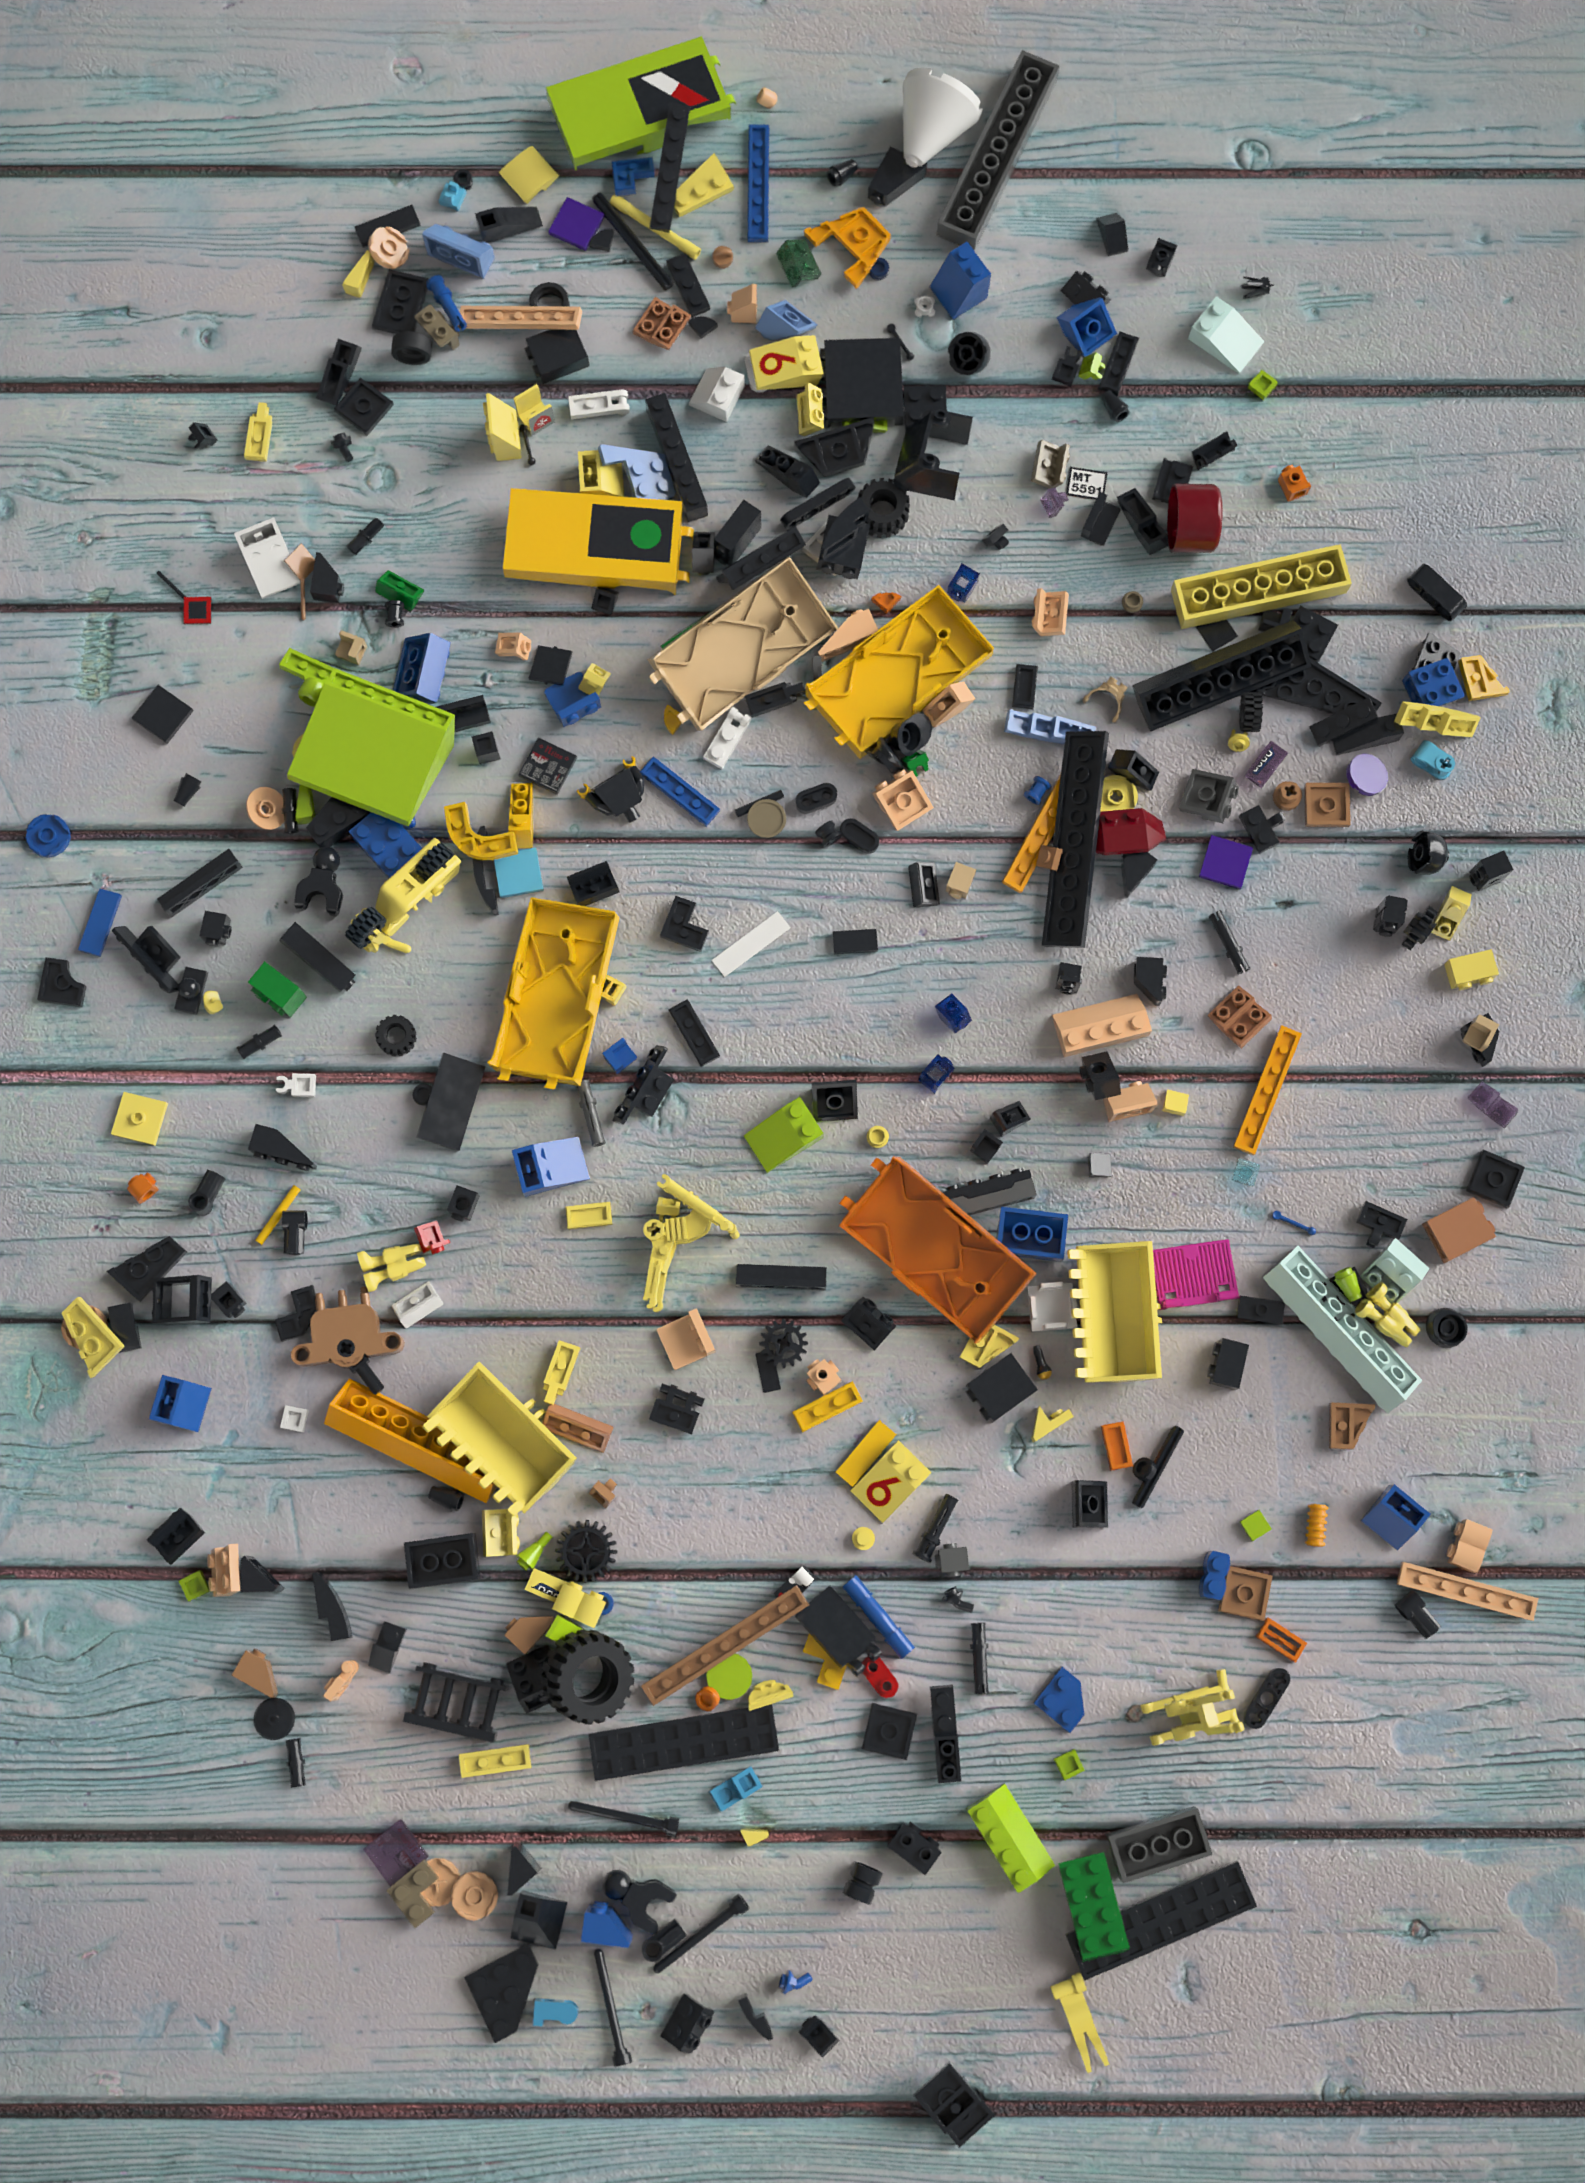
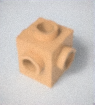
(826, 1384)

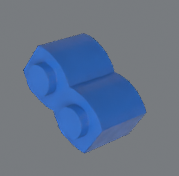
(1215, 1569)

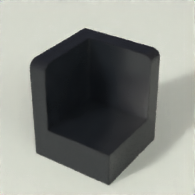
(1273, 619)
(486, 747)
(986, 1146)

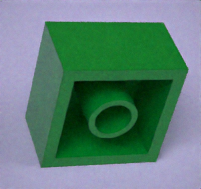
(277, 989)

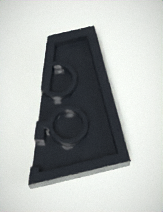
(155, 1262)

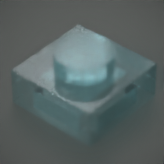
(1245, 1172)

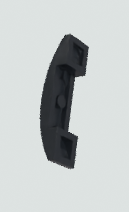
(488, 895)

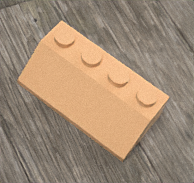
(1101, 1025)

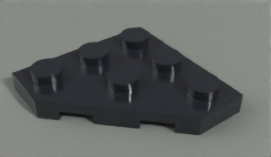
(503, 1990)

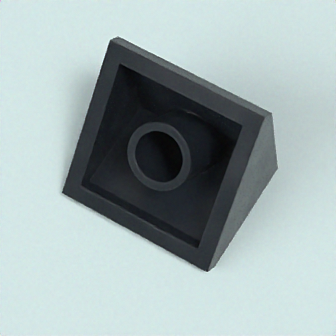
(834, 1100)
(1089, 1504)
(256, 1578)
(522, 1868)

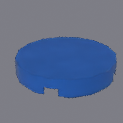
(48, 835)

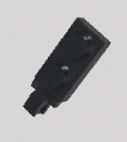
(773, 698)

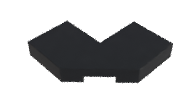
(298, 1323)

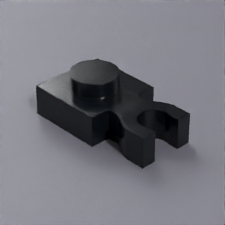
(1066, 368)

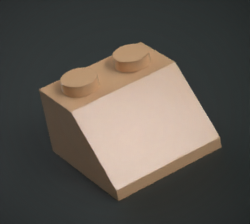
(1132, 1102)

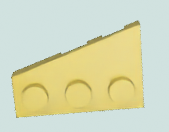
(702, 187)
(93, 1337)

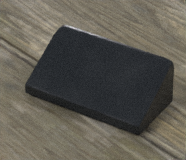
(923, 884)

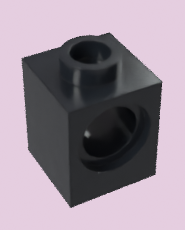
(461, 1193)

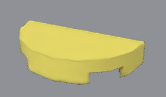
(768, 1693)

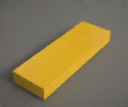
(827, 1406)
(865, 1453)

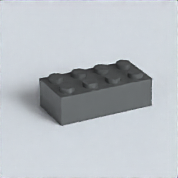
(1159, 1844)

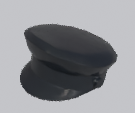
(884, 755)
(1446, 1327)

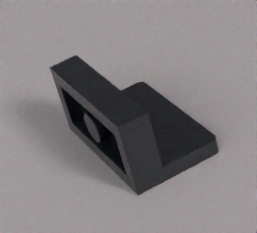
(1100, 520)

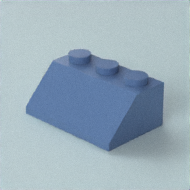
(458, 250)

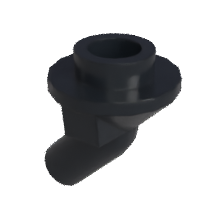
(342, 441)
(954, 1596)

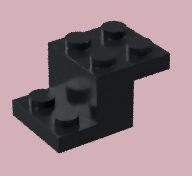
(954, 2104)

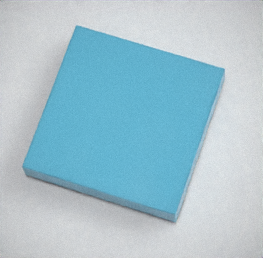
(519, 873)

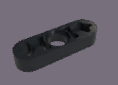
(1257, 1698)

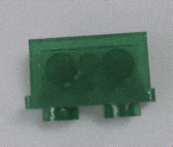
(798, 261)

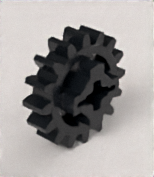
(1419, 928)
(773, 1339)

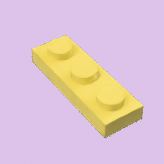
(495, 1760)

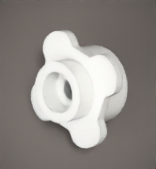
(924, 301)

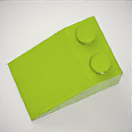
(784, 1135)

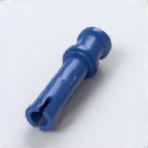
(444, 297)

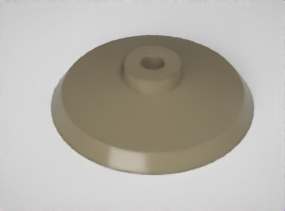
(766, 818)

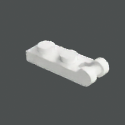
(598, 404)
(727, 738)

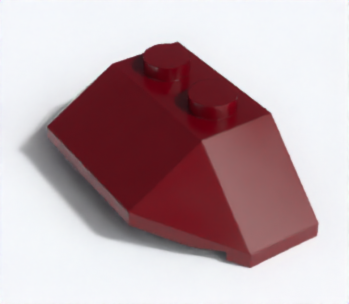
(1128, 832)

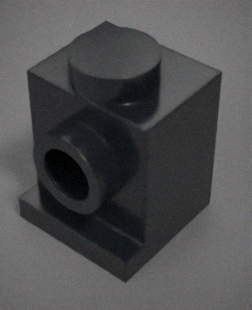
(1161, 257)
(221, 1297)

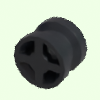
(828, 833)

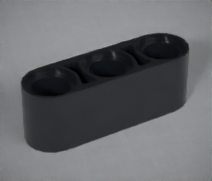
(1437, 592)

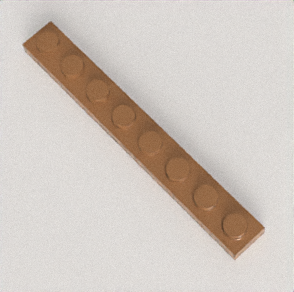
(725, 1645)

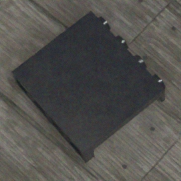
(862, 380)

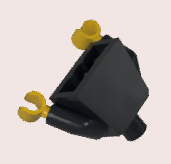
(618, 793)

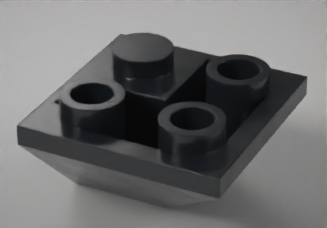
(538, 1919)

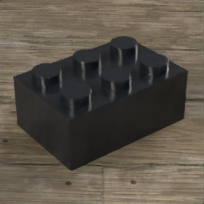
(442, 1561)

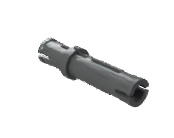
(588, 1104)

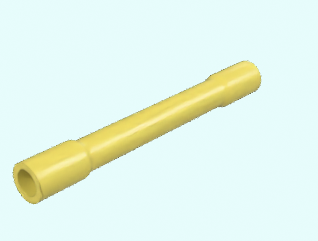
(628, 209)

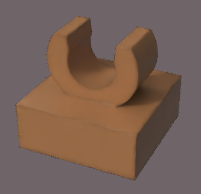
(603, 1493)

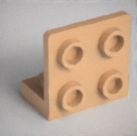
(686, 1340)

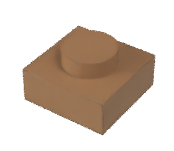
(1049, 857)

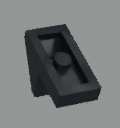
(387, 1647)

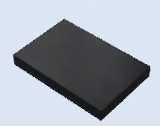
(400, 302)

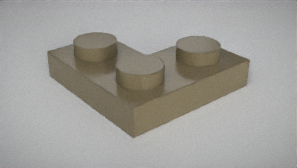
(408, 1895)

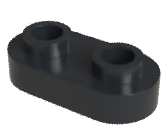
(815, 797)

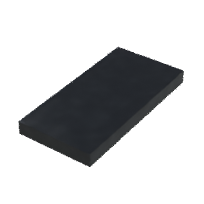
(450, 1101)

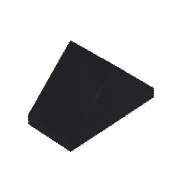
(1113, 233)
(1009, 1118)

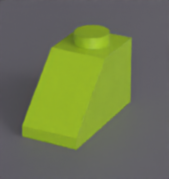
(562, 1627)

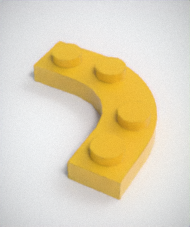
(475, 845)

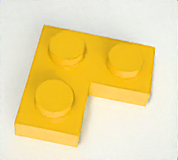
(830, 1673)

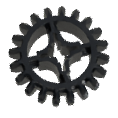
(586, 1561)

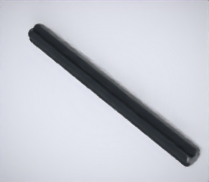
(632, 241)

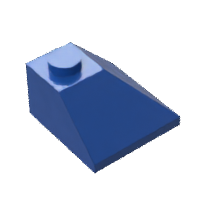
(1087, 325)

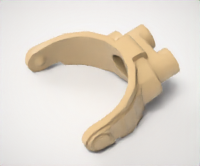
(1117, 690)

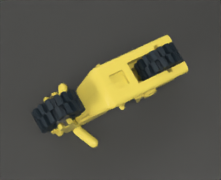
(419, 878)

